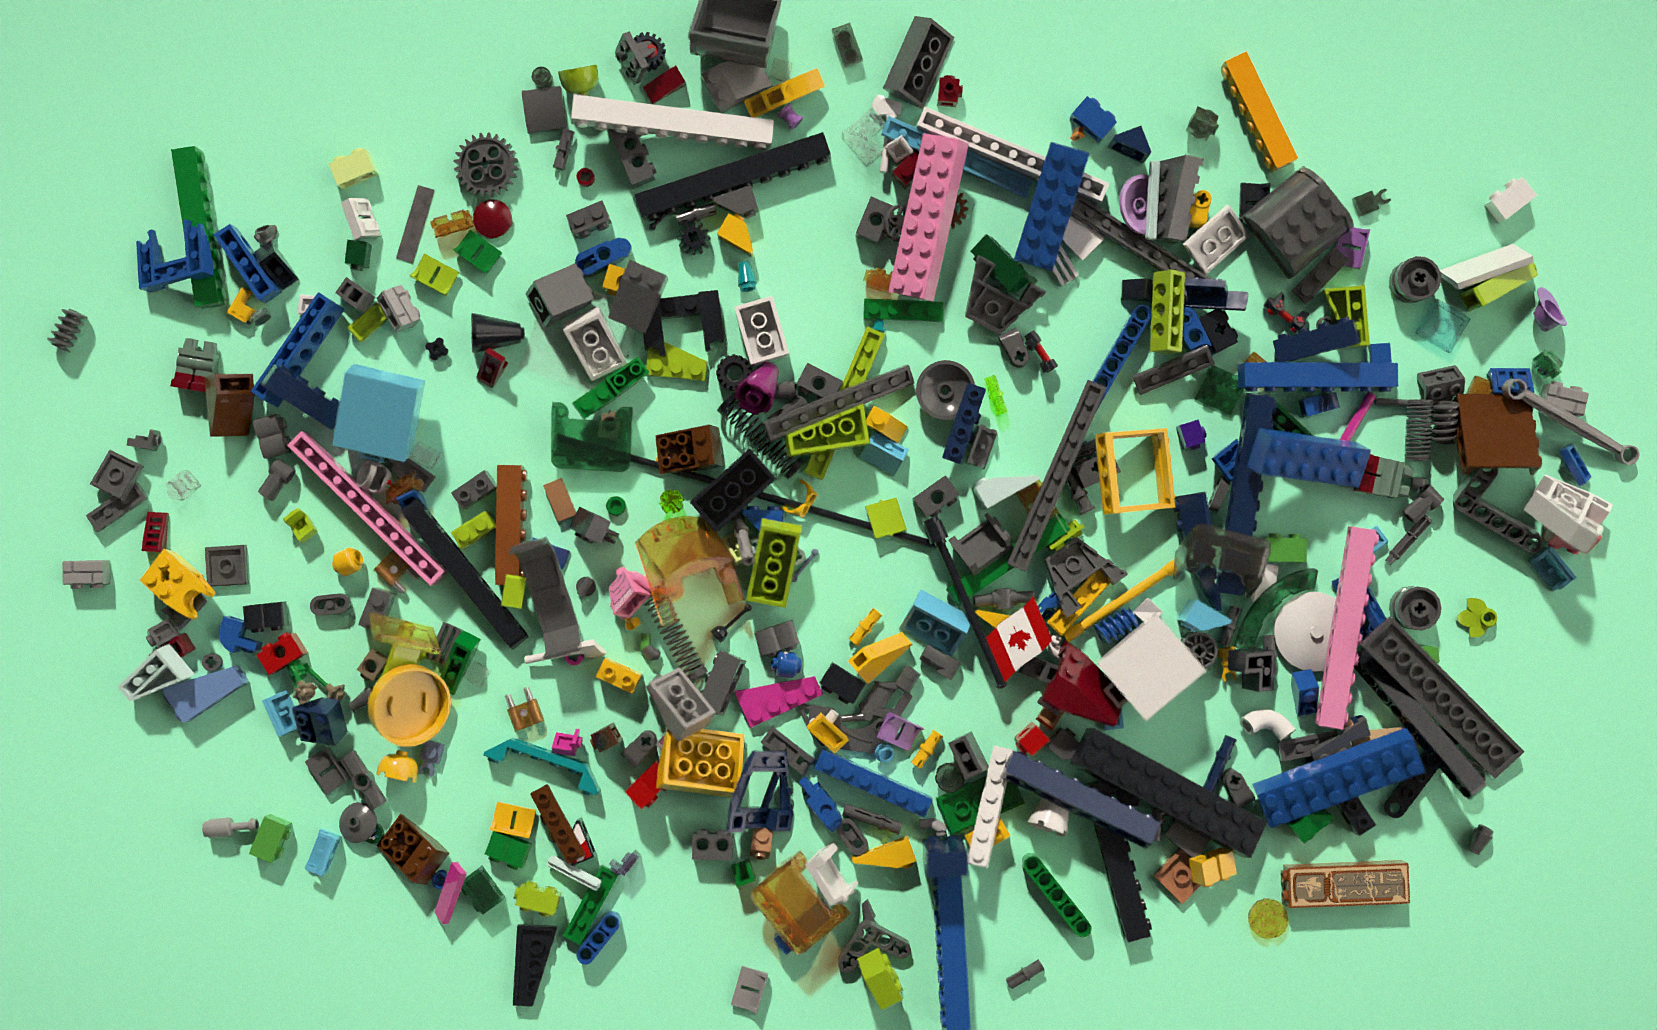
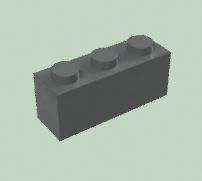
(722, 680)

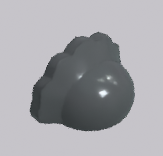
(265, 233)

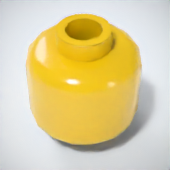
(347, 561)

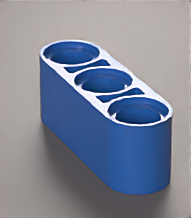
(595, 946)

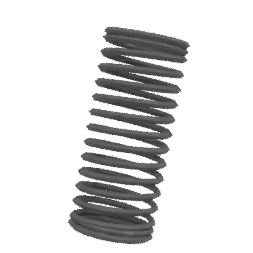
(1419, 402)

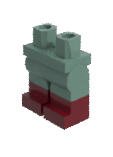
(195, 365)
(1389, 478)

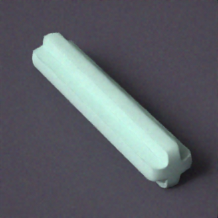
(574, 872)

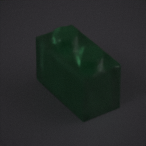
(482, 890)

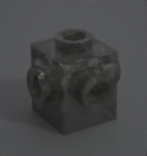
(1203, 123)

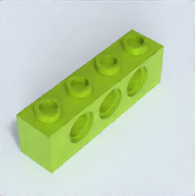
(1167, 311)

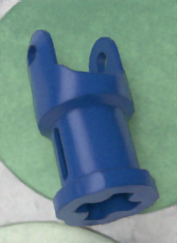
(1049, 605)

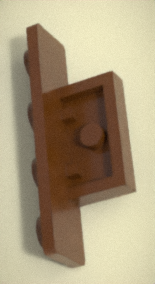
(557, 823)

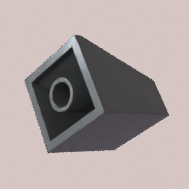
(559, 295)

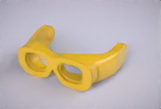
(810, 498)

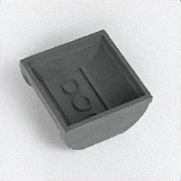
(735, 30)
(1298, 221)

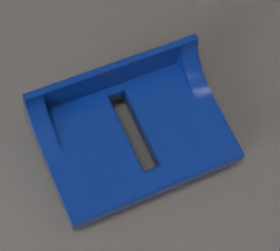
(1500, 375)

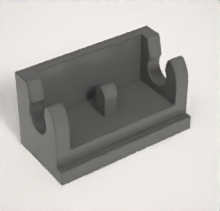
(981, 446)

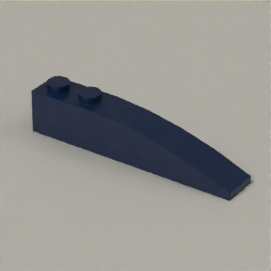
(1191, 511)

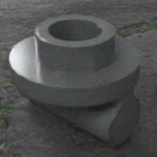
(585, 586)

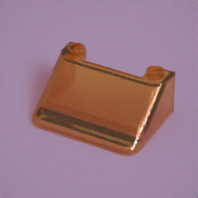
(795, 906)

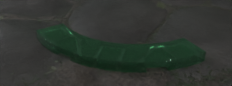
(1269, 601)

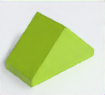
(513, 591)

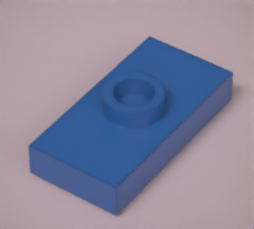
(1575, 464)

